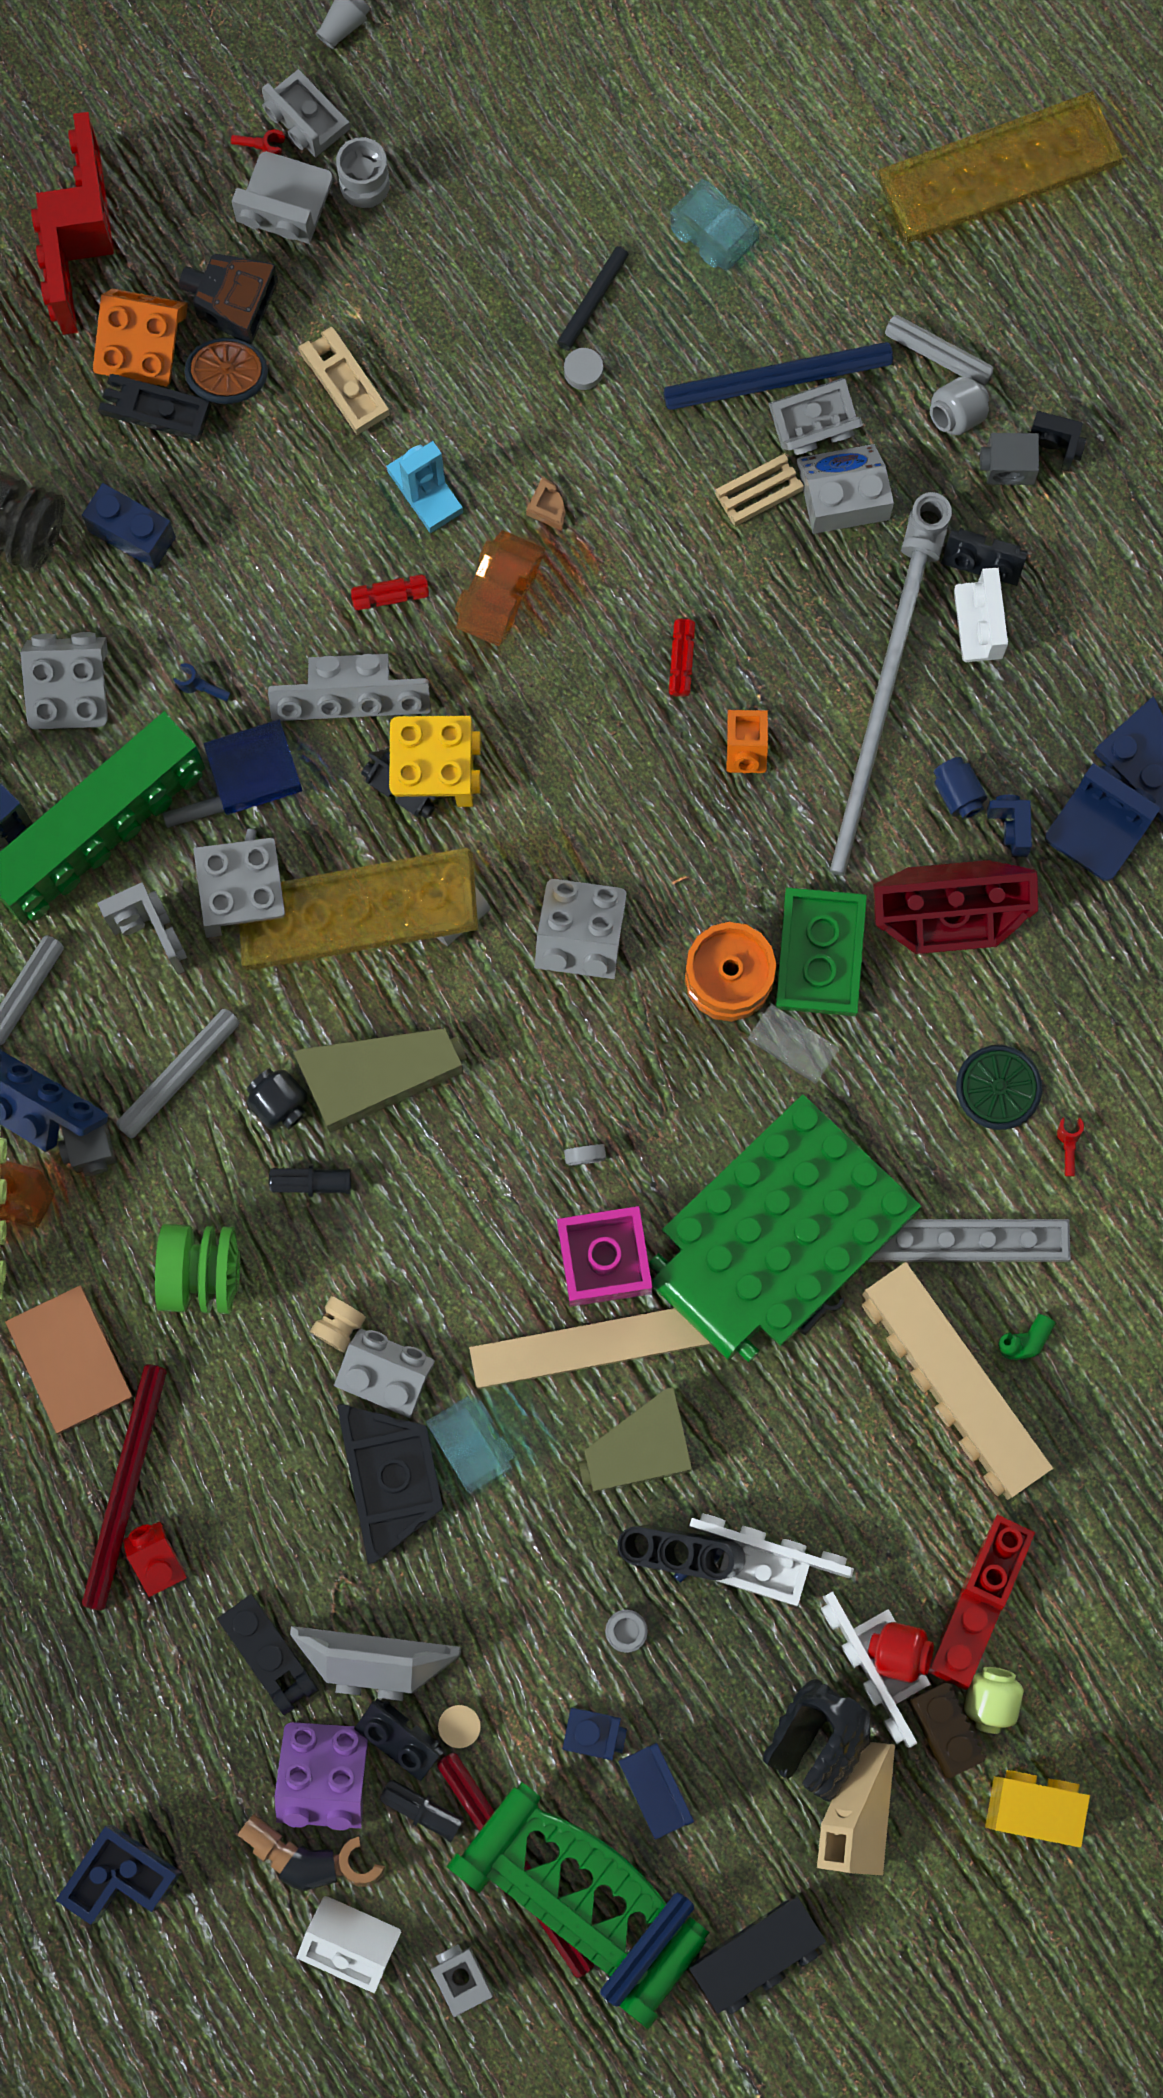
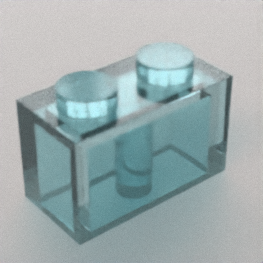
(470, 1445)

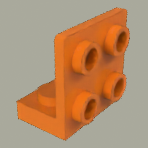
(137, 336)

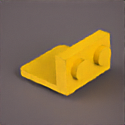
(434, 757)

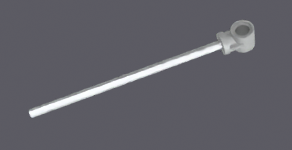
(922, 544)

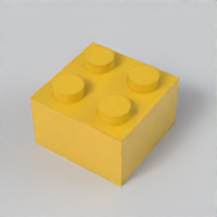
(1038, 1811)

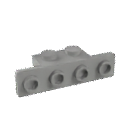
(349, 689)

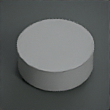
(583, 368)
(585, 1155)
(626, 1631)

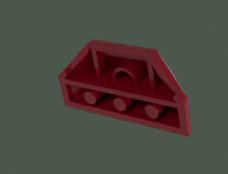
(955, 904)

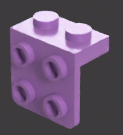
(321, 1776)

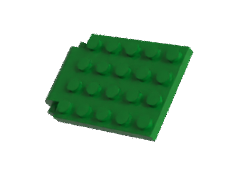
(779, 1232)

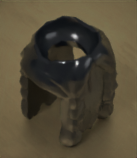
(798, 1727)

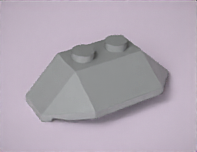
(373, 1661)

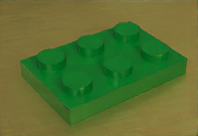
(821, 952)

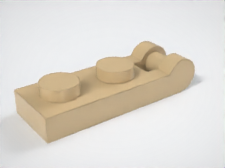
(344, 381)

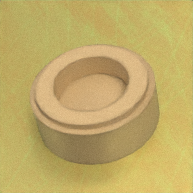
(459, 1726)

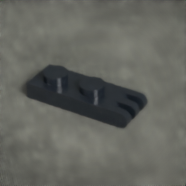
(155, 407)

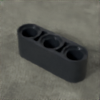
(662, 1556)

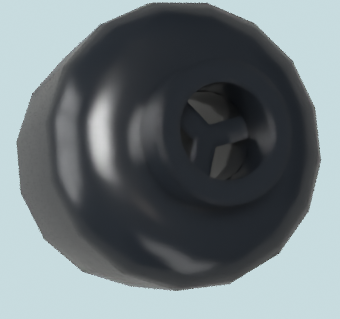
(276, 1099)

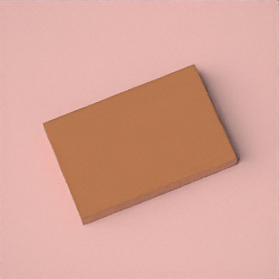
(69, 1359)

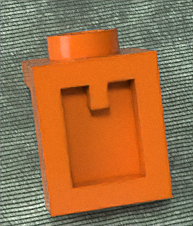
(747, 741)

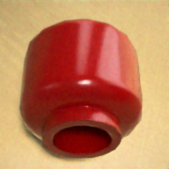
(901, 1652)

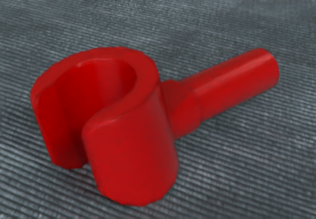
(261, 143)
(1069, 1141)

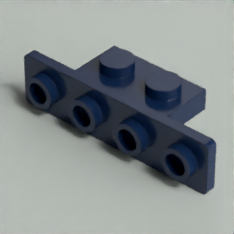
(38, 1106)

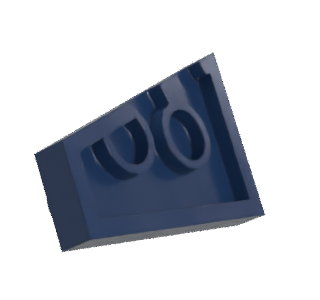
(1137, 751)

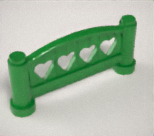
(500, 1856)

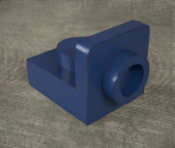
(1018, 830)
(594, 1734)

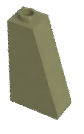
(376, 1073)

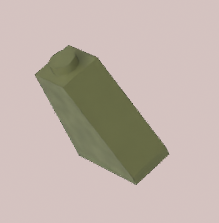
(640, 1448)

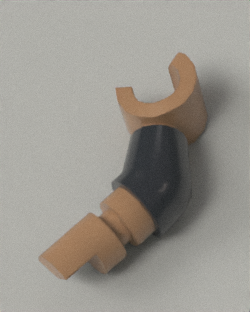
(303, 1867)

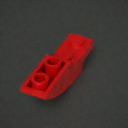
(981, 1602)

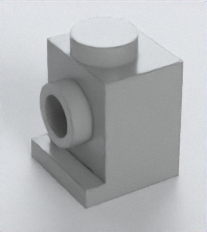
(465, 1996)

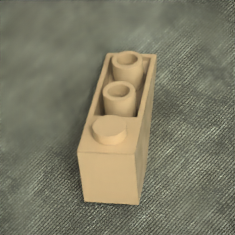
(857, 1817)

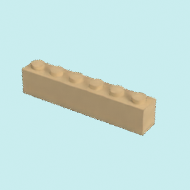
(956, 1381)

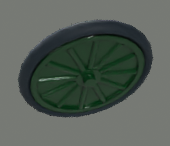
(999, 1087)

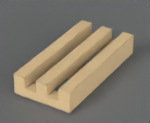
(787, 474)

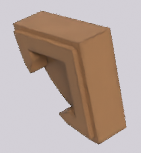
(547, 505)

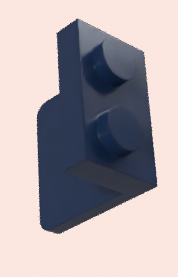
(1102, 822)

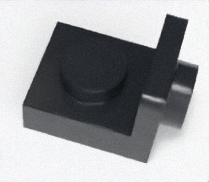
(1062, 433)

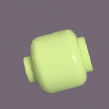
(993, 1699)

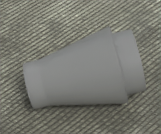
(341, 20)

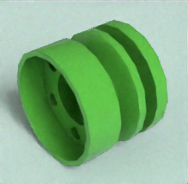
(196, 1269)

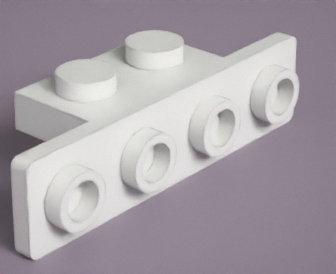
(769, 1567)
(879, 1688)

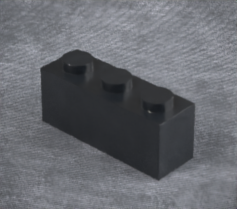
(758, 1956)

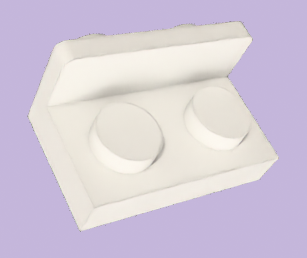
(981, 618)

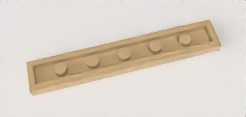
(583, 1347)

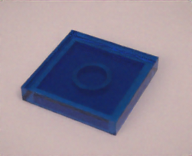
(252, 767)

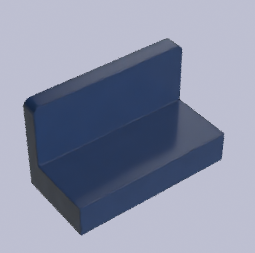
(655, 1791)

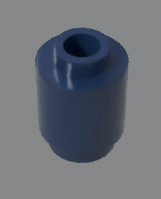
(960, 788)

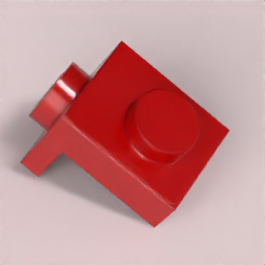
(153, 1558)

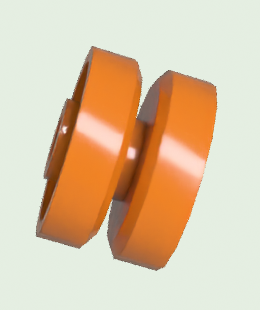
(740, 950)

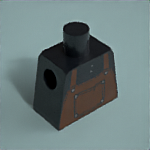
(231, 293)

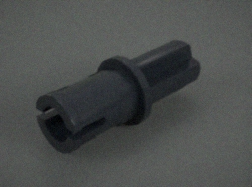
(310, 1180)
(421, 1809)

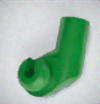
(1027, 1344)

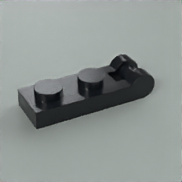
(267, 1653)

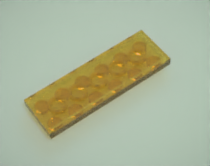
(999, 167)
(366, 910)

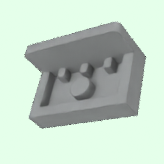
(305, 112)
(814, 416)
(384, 1372)

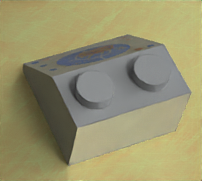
(845, 488)

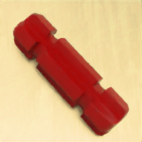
(389, 592)
(682, 657)

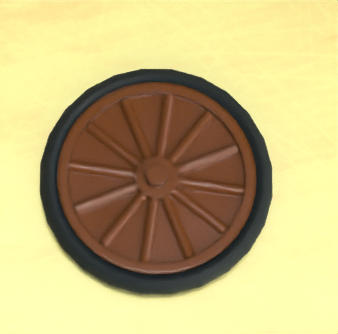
(226, 370)

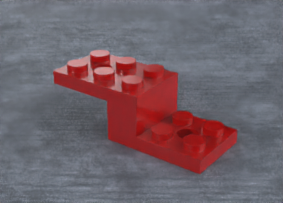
(72, 224)

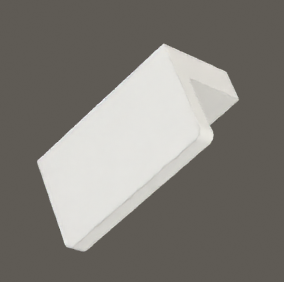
(348, 1944)

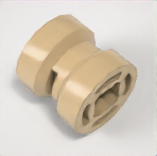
(337, 1324)

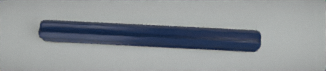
(778, 375)

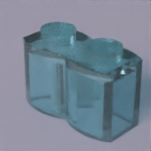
(713, 225)

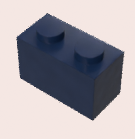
(128, 526)

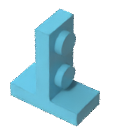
(423, 484)

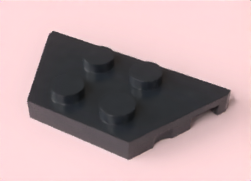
(390, 1477)

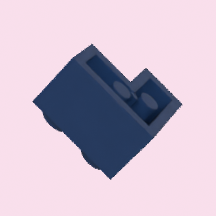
(115, 1865)

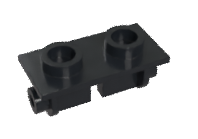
(969, 553)
(378, 777)
(387, 1731)

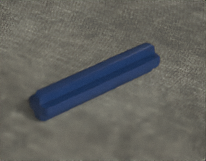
(647, 1949)

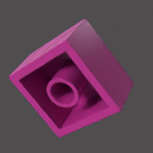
(604, 1256)

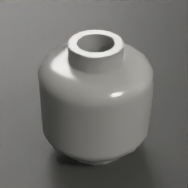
(959, 406)

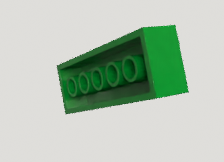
(97, 817)

